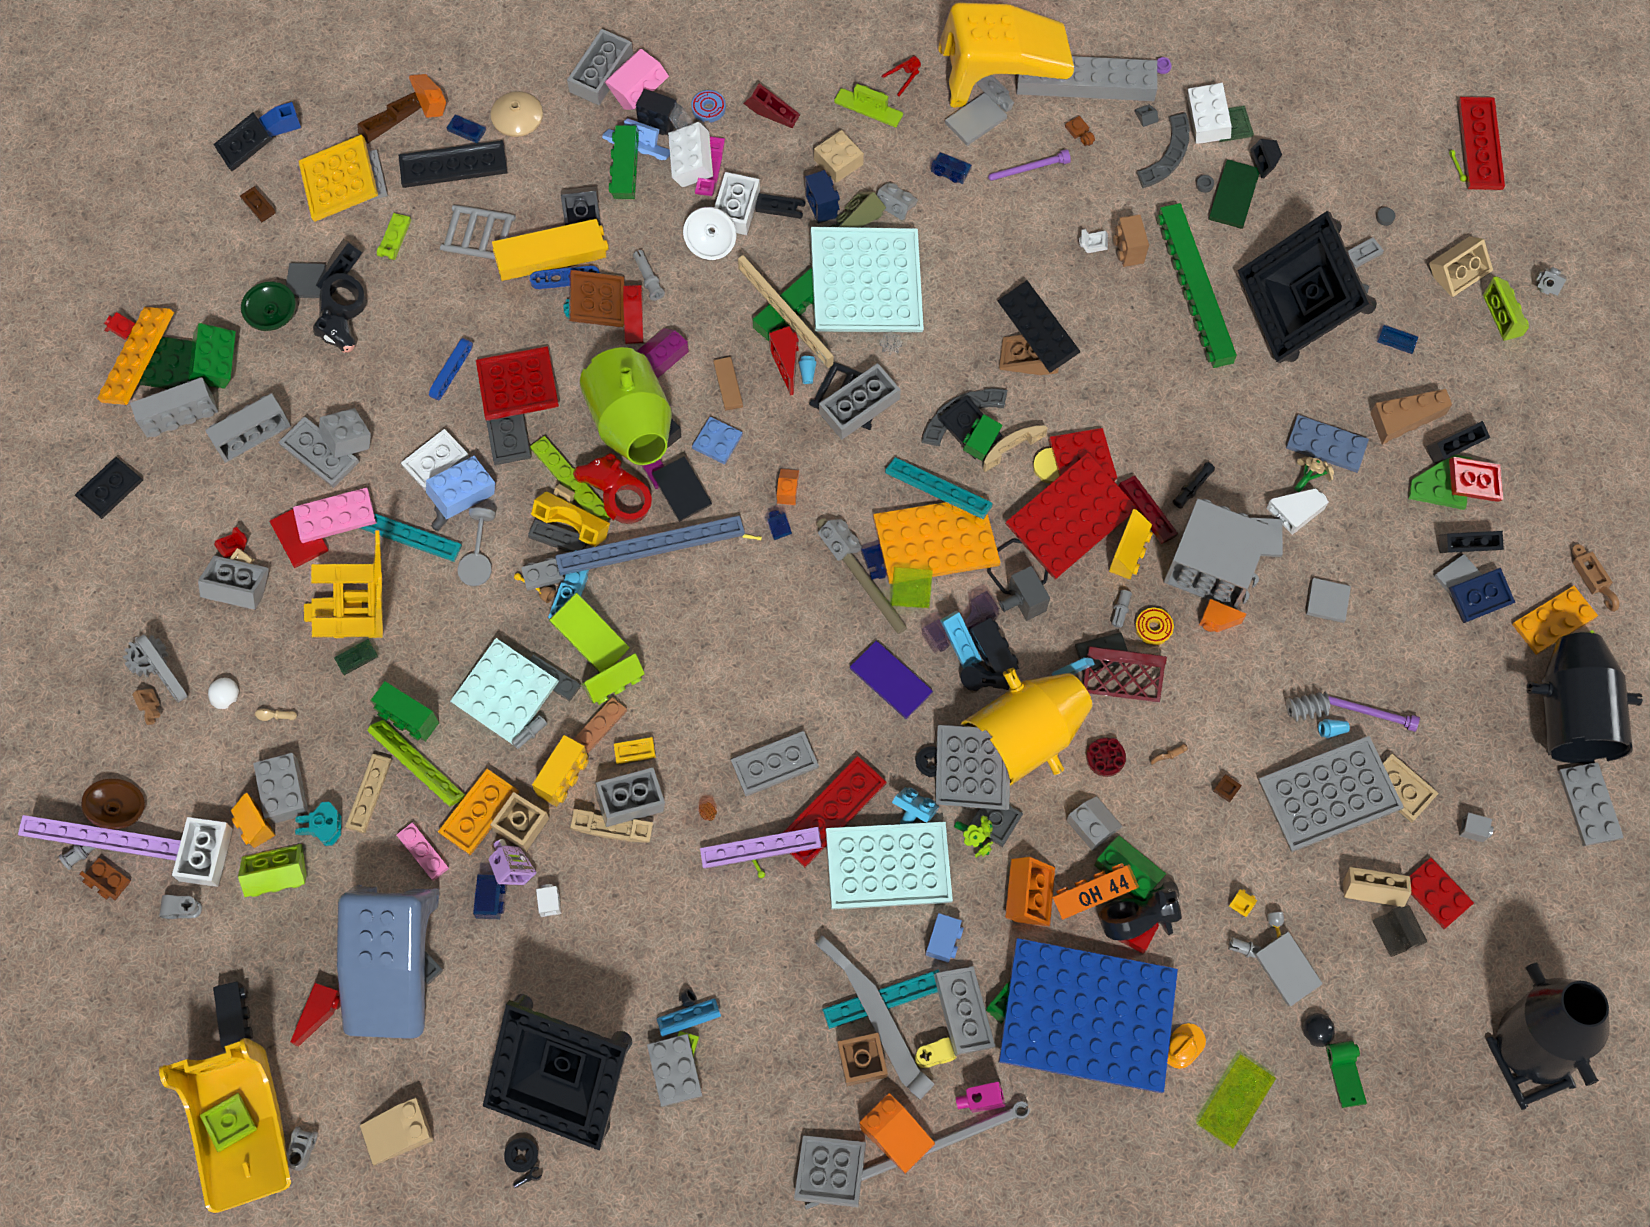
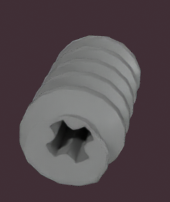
(1308, 705)

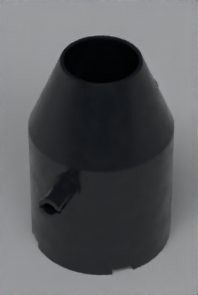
(1585, 701)
(1554, 1029)

